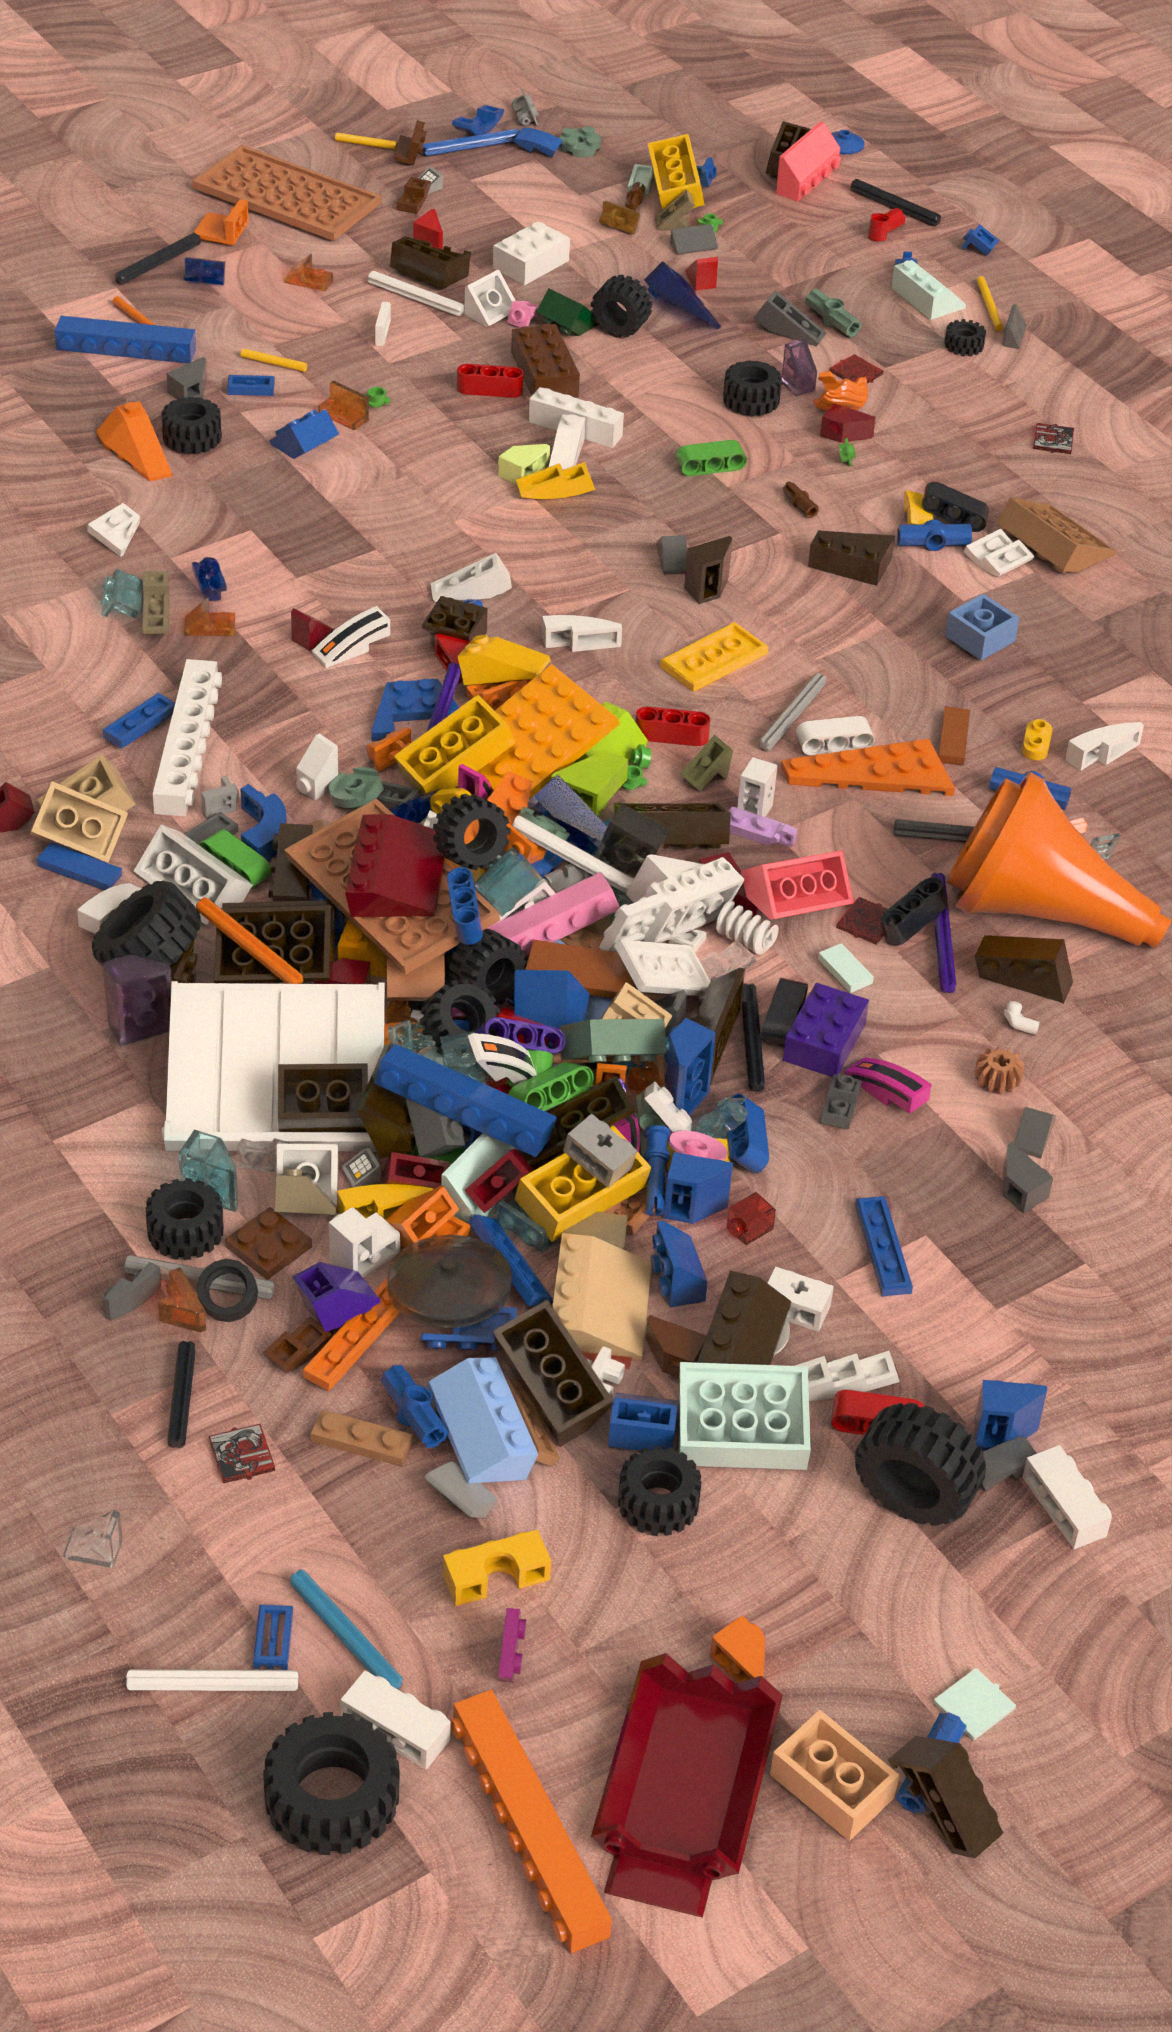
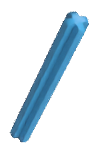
(344, 1628)

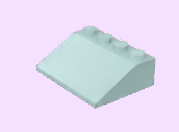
(744, 1415)

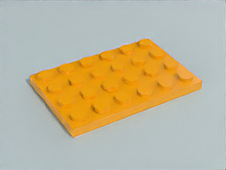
(551, 729)

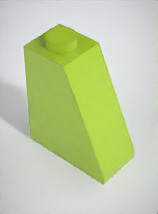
(596, 778)

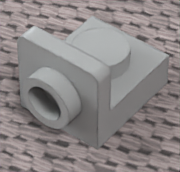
(220, 799)

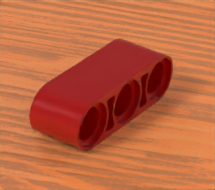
(490, 380)
(673, 726)
(856, 1410)

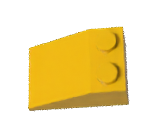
(499, 660)

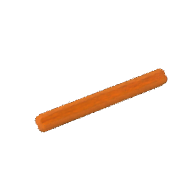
(248, 942)

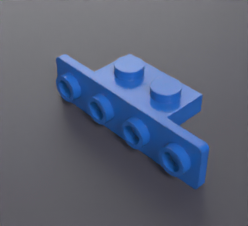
(473, 1335)

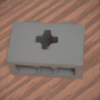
(600, 1150)

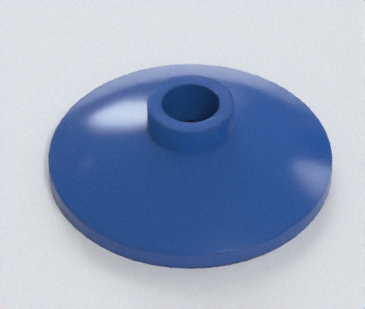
(849, 142)

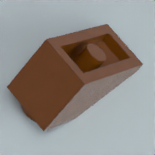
(673, 1344)

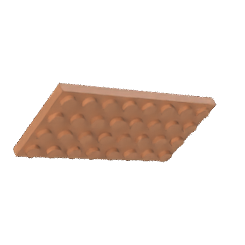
(287, 192)
(406, 941)

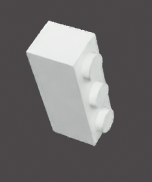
(1067, 1497)
(409, 1725)

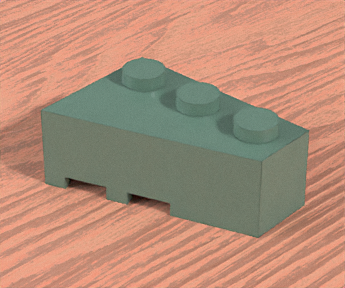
(614, 1039)

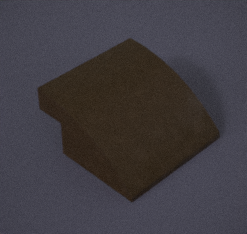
(294, 930)

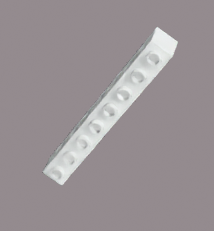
(187, 738)

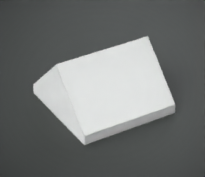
(488, 299)
(315, 1160)

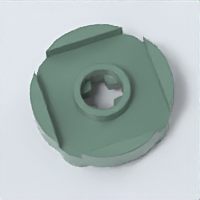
(580, 141)
(356, 788)
(544, 822)

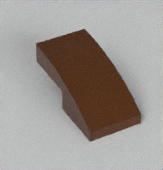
(414, 195)
(299, 1347)

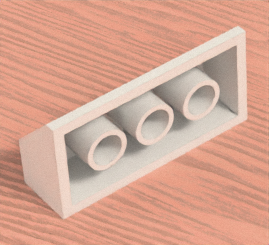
(192, 869)

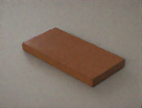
(597, 970)

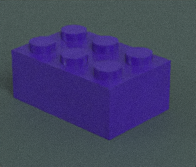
(825, 1030)

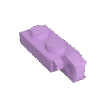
(761, 828)

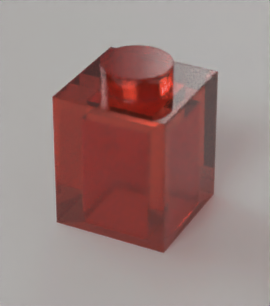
(750, 1218)

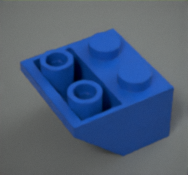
(305, 434)
(696, 1187)
(677, 1266)
(1007, 1411)
(642, 1422)

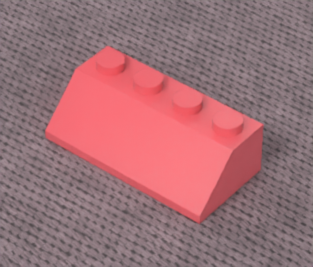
(807, 163)
(799, 885)

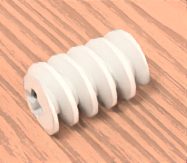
(744, 930)

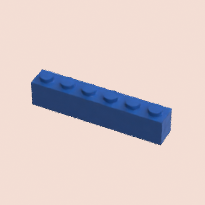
(125, 339)
(465, 1100)

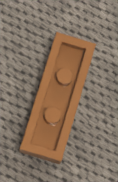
(536, 1427)
(361, 1437)

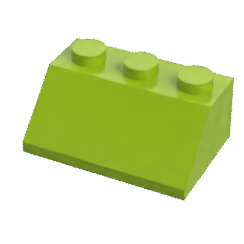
(621, 739)

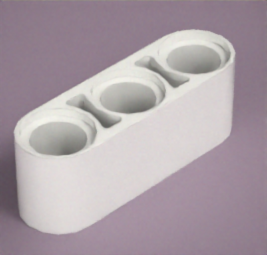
(834, 735)

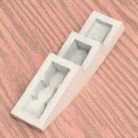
(849, 1374)

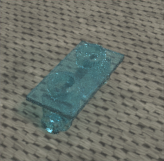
(727, 1113)

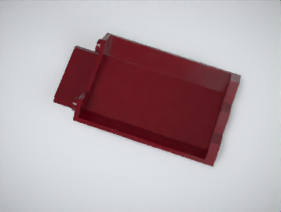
(684, 1782)

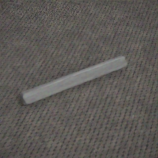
(792, 712)
(226, 1282)

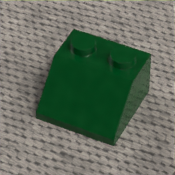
(566, 313)

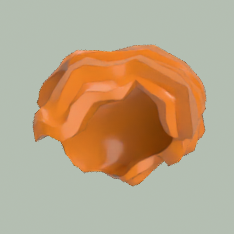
(840, 392)

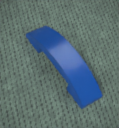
(485, 120)

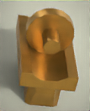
(619, 217)

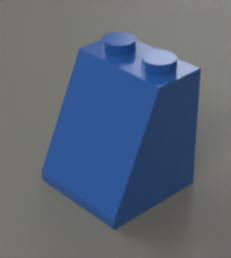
(550, 997)

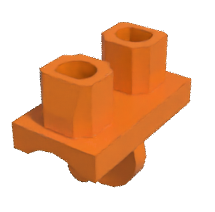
(384, 750)

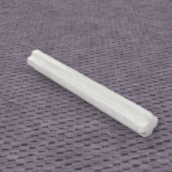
(416, 293)
(572, 853)
(212, 1680)

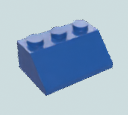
(689, 1064)

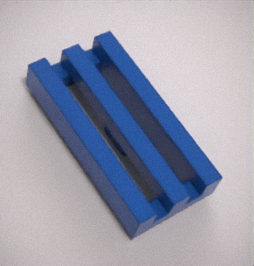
(251, 385)
(272, 1660)

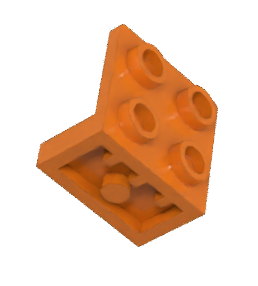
(222, 227)

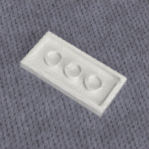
(663, 967)

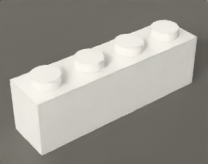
(601, 423)

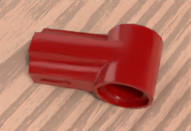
(882, 224)

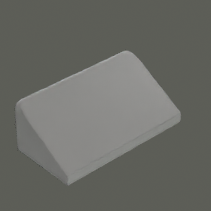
(470, 1498)

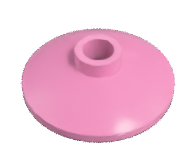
(697, 1144)

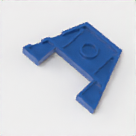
(406, 702)

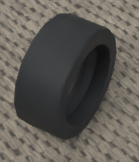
(220, 1268)

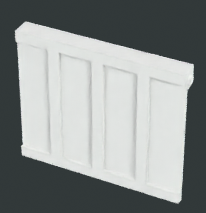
(230, 1047)

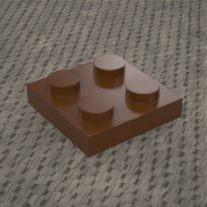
(268, 1243)

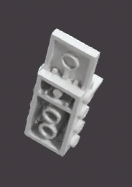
(672, 899)

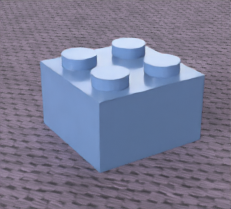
(982, 626)

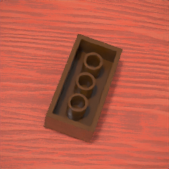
(545, 359)

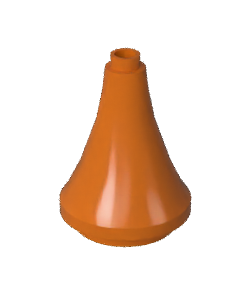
(1038, 865)

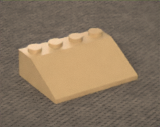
(602, 1295)

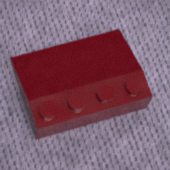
(394, 869)

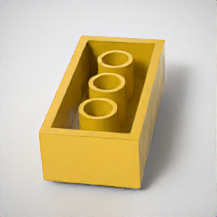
(675, 169)
(466, 737)
(567, 1193)

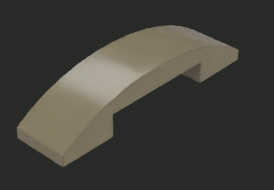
(155, 602)

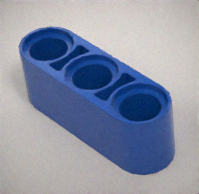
(464, 905)
(749, 1140)

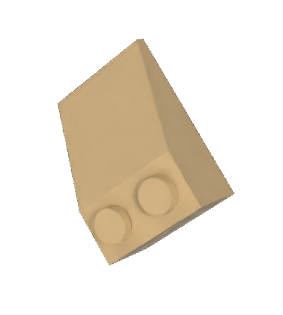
(102, 782)
(78, 822)

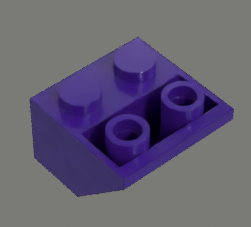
(334, 1294)

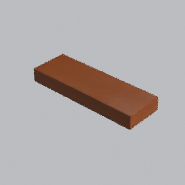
(954, 735)

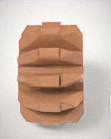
(999, 1070)

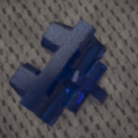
(204, 271)
(209, 578)

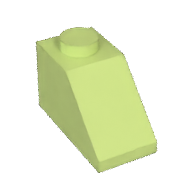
(523, 461)

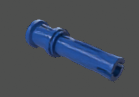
(656, 1157)

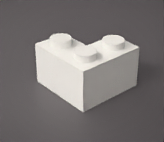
(361, 1241)

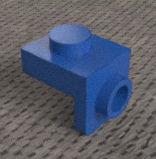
(707, 172)

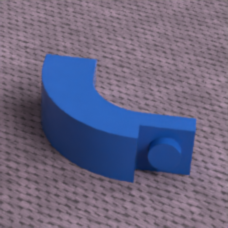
(269, 813)

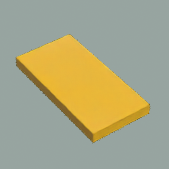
(714, 656)

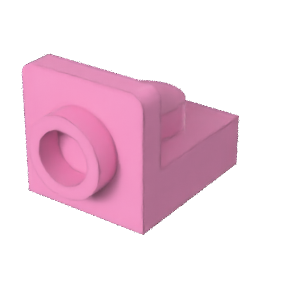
(521, 313)

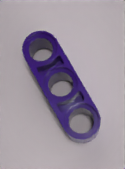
(533, 1034)

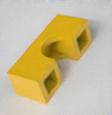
(519, 1555)

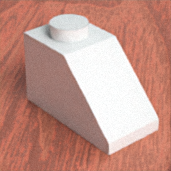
(317, 768)

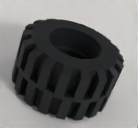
(611, 315)
(752, 388)
(191, 425)
(453, 825)
(490, 964)
(460, 995)
(188, 1236)
(659, 1511)

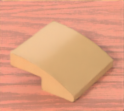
(632, 1004)

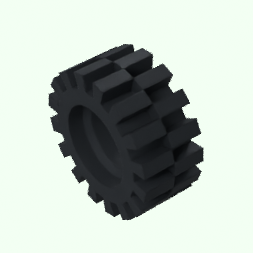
(965, 337)

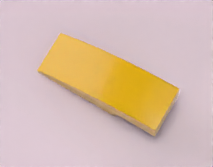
(556, 483)
(377, 1198)

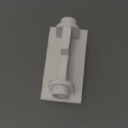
(525, 109)
(573, 875)

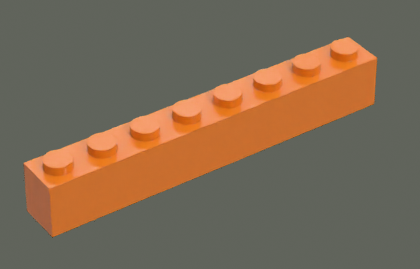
(531, 1822)

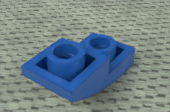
(533, 138)

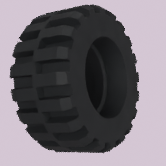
(149, 924)
(920, 1464)
(335, 1822)

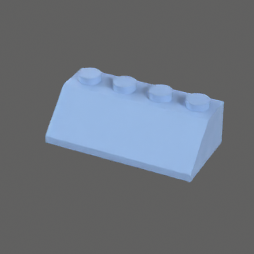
(483, 1422)

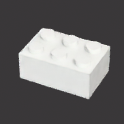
(531, 253)

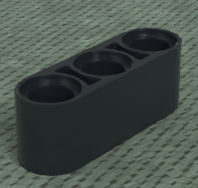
(965, 507)
(913, 911)
(783, 1010)

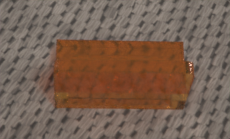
(346, 406)

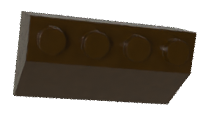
(688, 822)
(720, 1010)
(604, 1101)
(386, 1117)
(745, 1322)
(553, 1372)

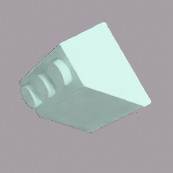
(924, 291)
(469, 1167)

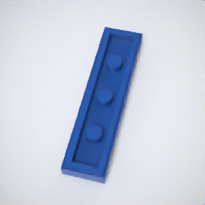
(883, 1246)
(522, 1275)

